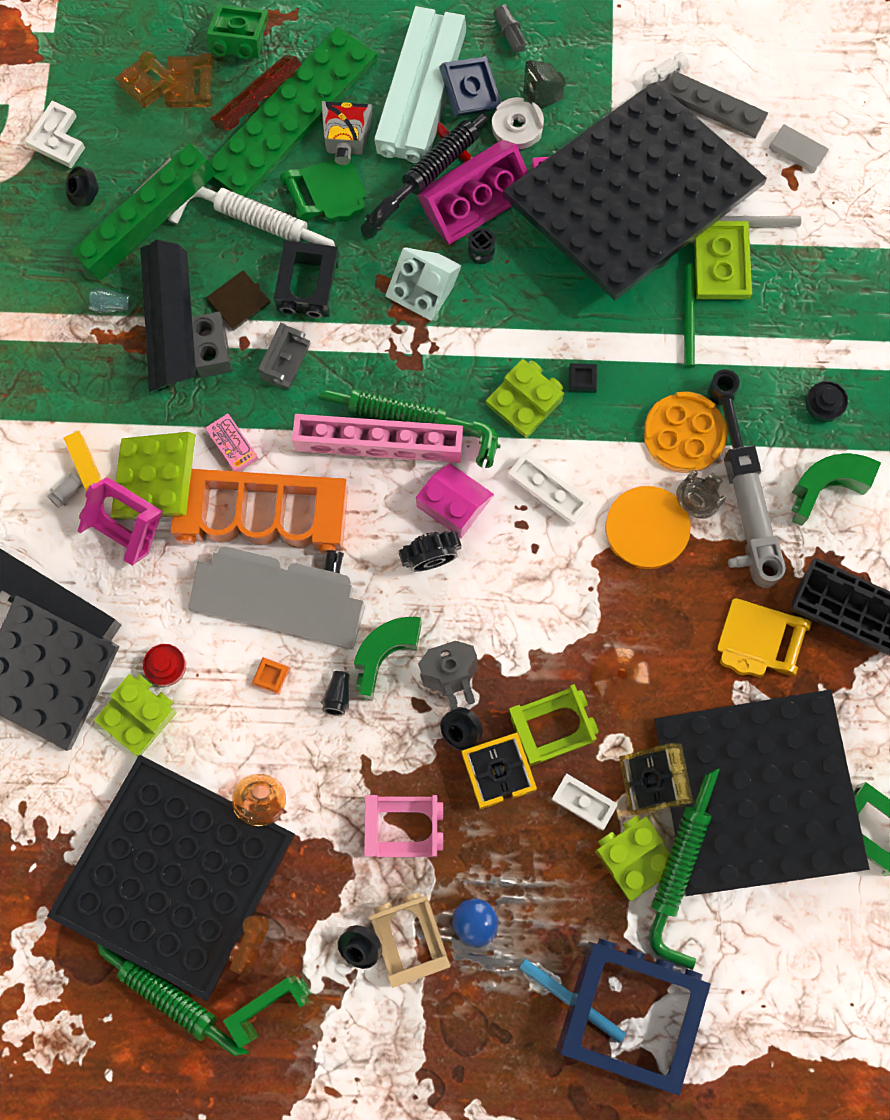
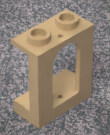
(381, 923)

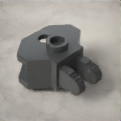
(450, 672)

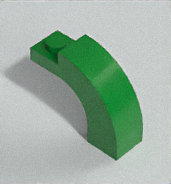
(842, 470)

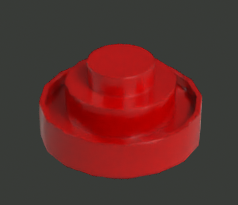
(164, 665)

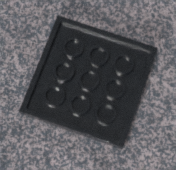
(50, 671)

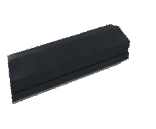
(167, 315)

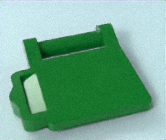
(332, 187)

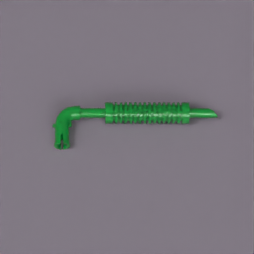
(406, 412)

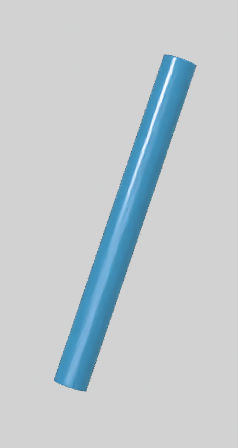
(565, 995)

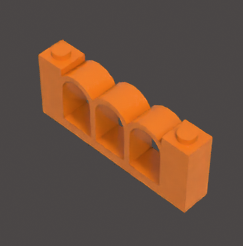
(329, 516)

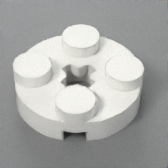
(524, 112)

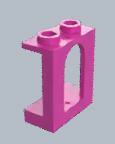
(93, 515)

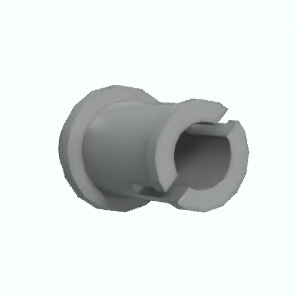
(65, 490)

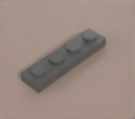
(716, 104)

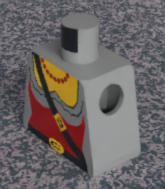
(346, 129)

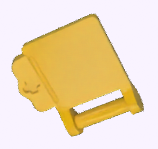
(754, 637)

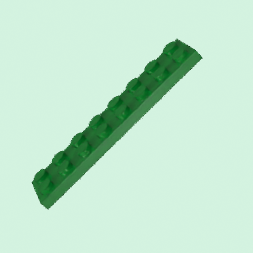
(290, 113)

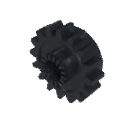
(430, 551)

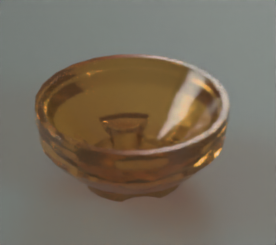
(259, 810)

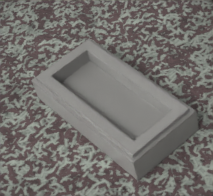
(798, 148)

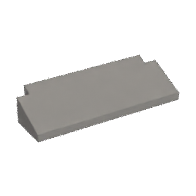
(290, 601)

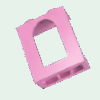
(425, 805)

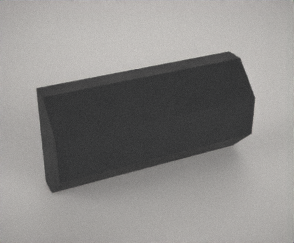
(845, 604)

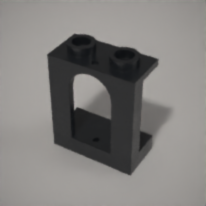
(310, 254)

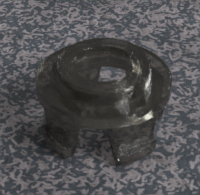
(706, 488)

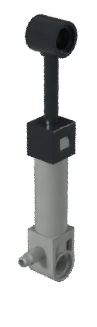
(743, 472)

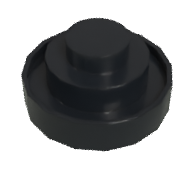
(81, 186)
(826, 401)
(461, 728)
(359, 947)

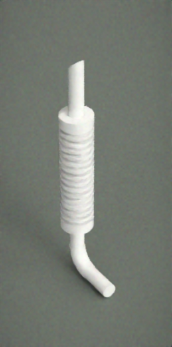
(256, 215)

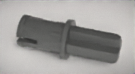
(510, 28)

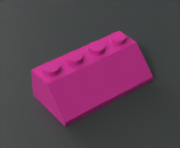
(472, 191)

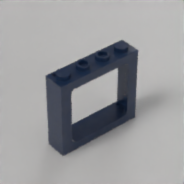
(582, 999)

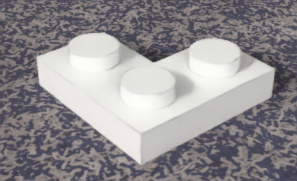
(50, 135)

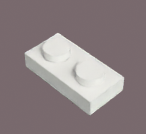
(584, 802)

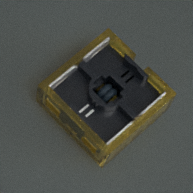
(656, 779)

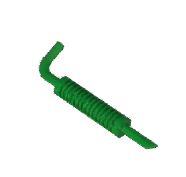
(678, 870)
(171, 1001)

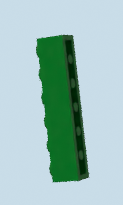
(144, 211)

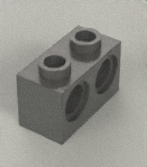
(214, 343)

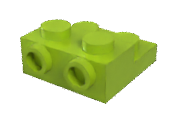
(526, 397)
(136, 714)
(634, 856)

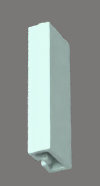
(418, 87)

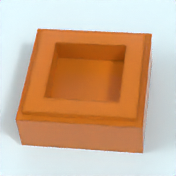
(271, 675)

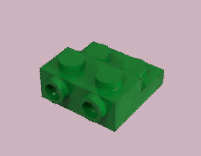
(237, 31)

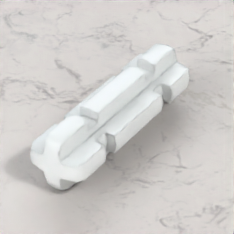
(665, 69)

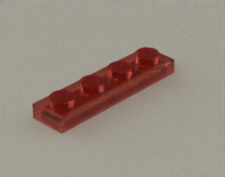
(262, 87)

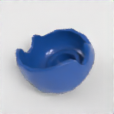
(475, 923)

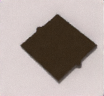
(238, 300)

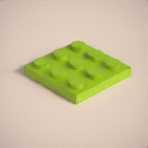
(156, 471)

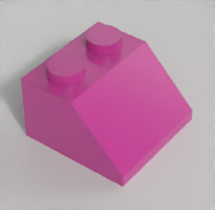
(453, 499)

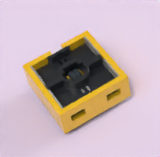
(498, 770)

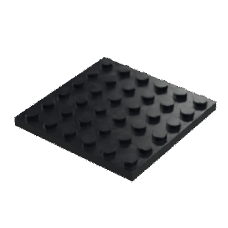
(780, 792)
(171, 877)

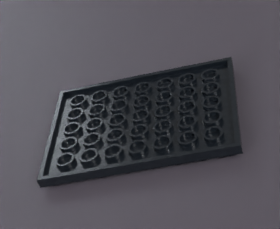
(634, 189)

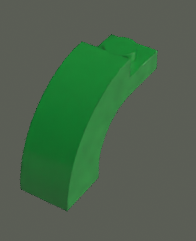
(386, 639)

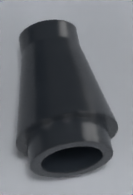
(337, 694)

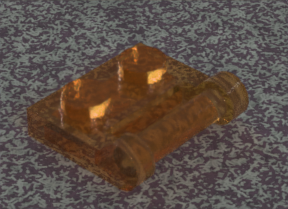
(140, 85)
(183, 92)
(245, 953)

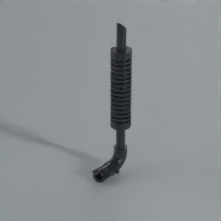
(425, 171)

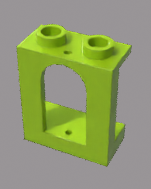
(565, 699)

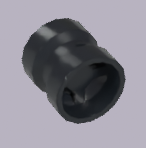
(484, 251)

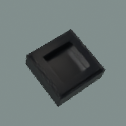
(583, 378)

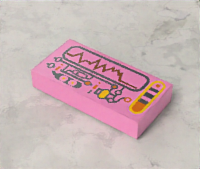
(231, 443)

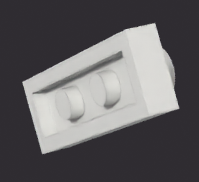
(549, 488)

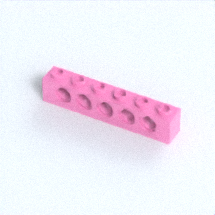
(377, 438)

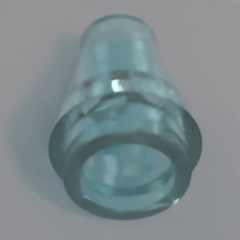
(106, 301)

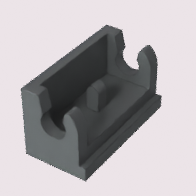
(284, 356)

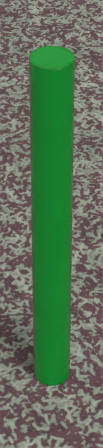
(689, 316)

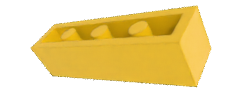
(82, 459)

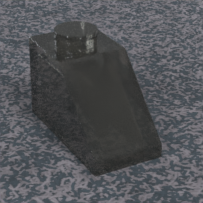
(543, 83)

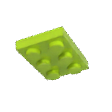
(723, 261)

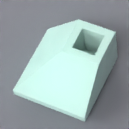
(422, 281)

